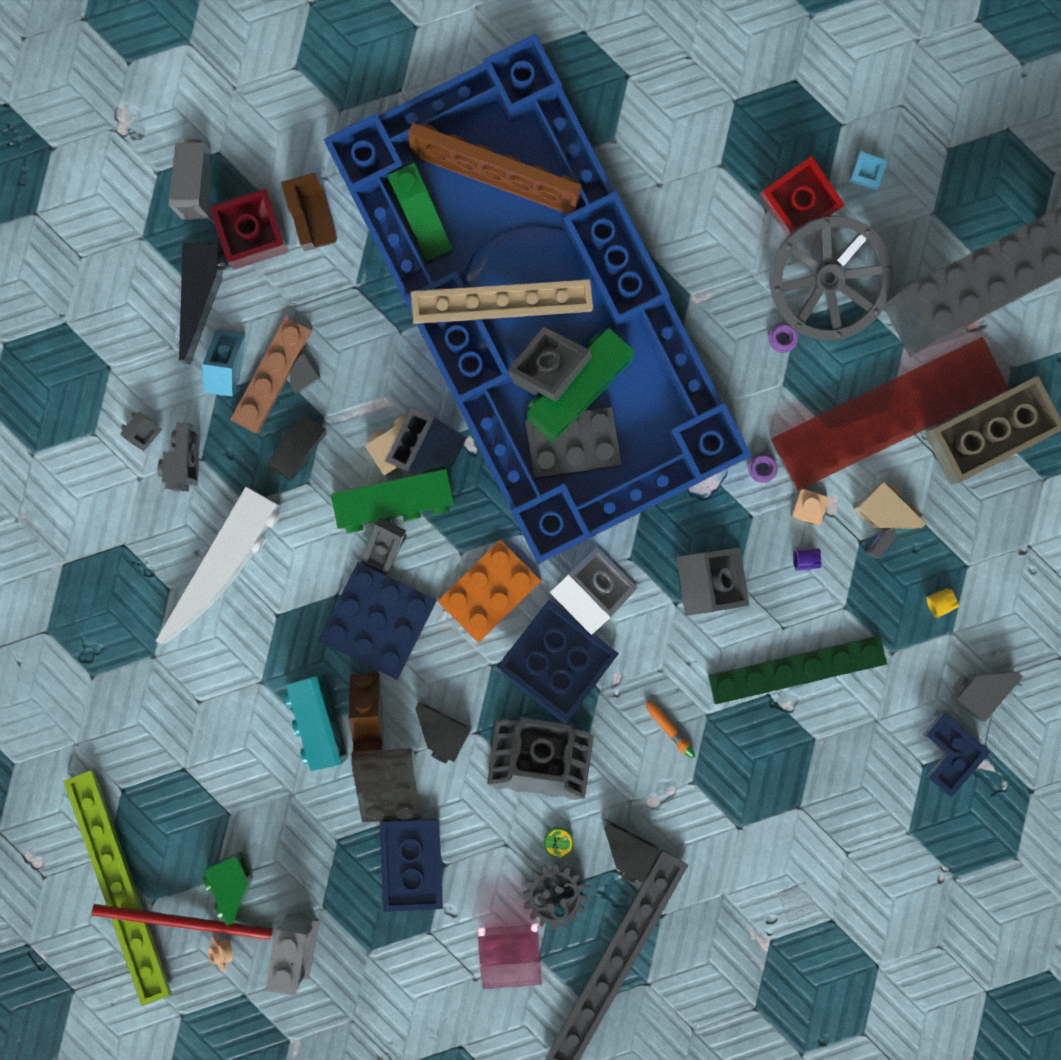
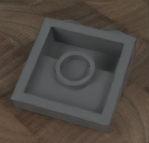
(548, 364)
(181, 467)

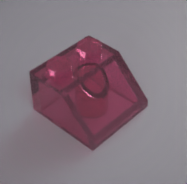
(509, 956)

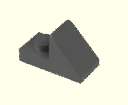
(383, 546)

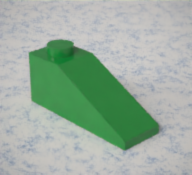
(419, 212)

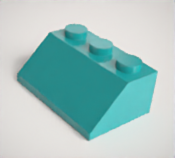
(316, 723)

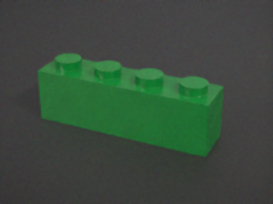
(608, 360)
(392, 500)

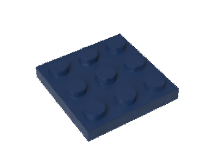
(377, 620)
(556, 661)

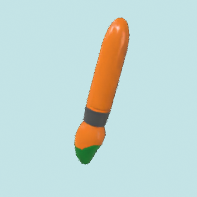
(670, 729)

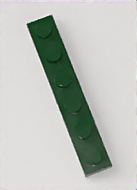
(797, 669)

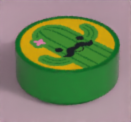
(558, 842)

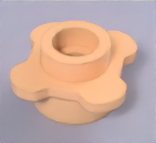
(220, 952)

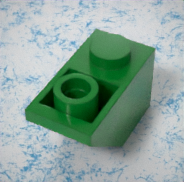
(229, 882)

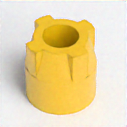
(942, 602)

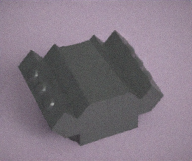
(540, 758)

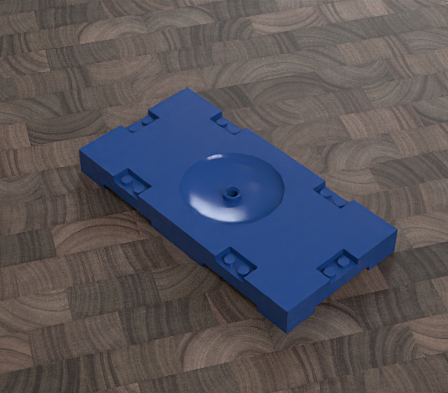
(663, 403)

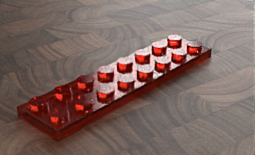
(889, 414)

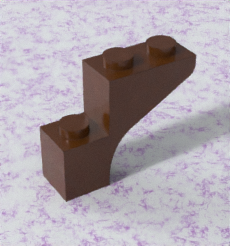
(365, 712)

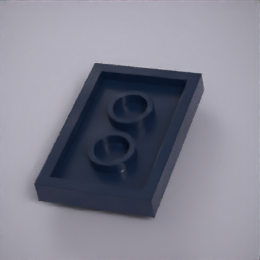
(411, 864)

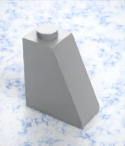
(191, 180)

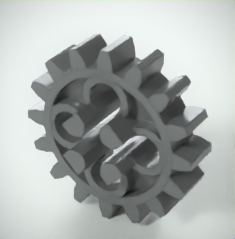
(569, 902)

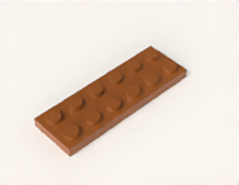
(494, 169)

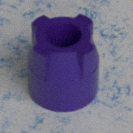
(806, 558)

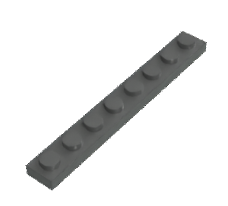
(618, 958)

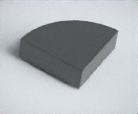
(302, 374)

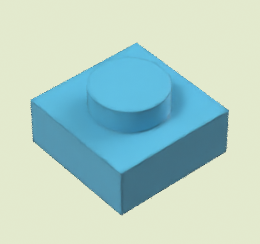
(868, 171)

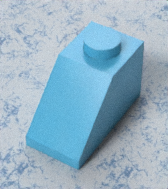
(223, 363)

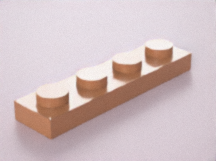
(271, 375)

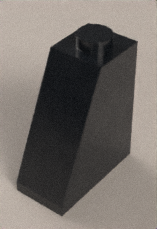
(424, 444)

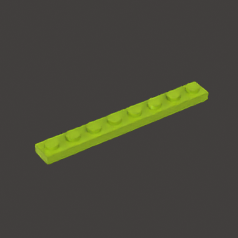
(117, 886)

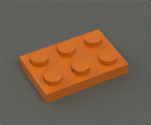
(489, 591)

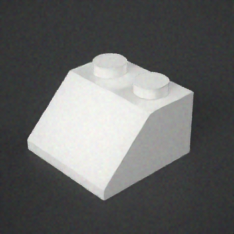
(594, 590)

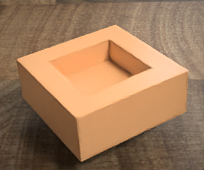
(810, 507)

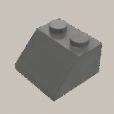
(712, 581)

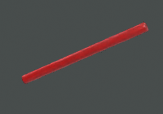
(181, 921)

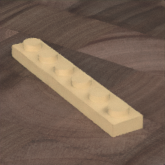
(501, 301)

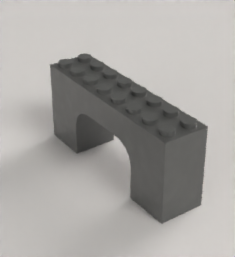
(977, 284)

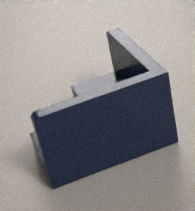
(961, 752)

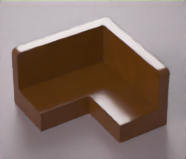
(309, 211)

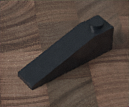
(200, 282)

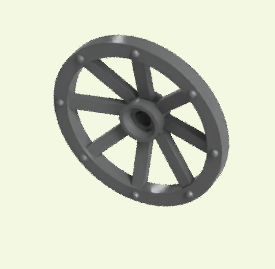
(838, 275)

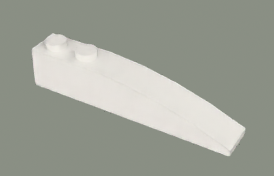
(225, 559)

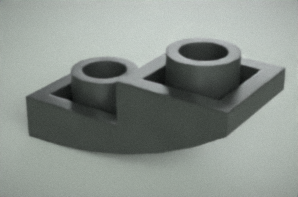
(296, 446)

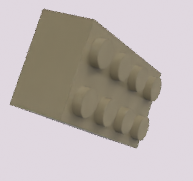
(994, 430)

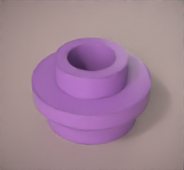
(791, 334)
(771, 464)

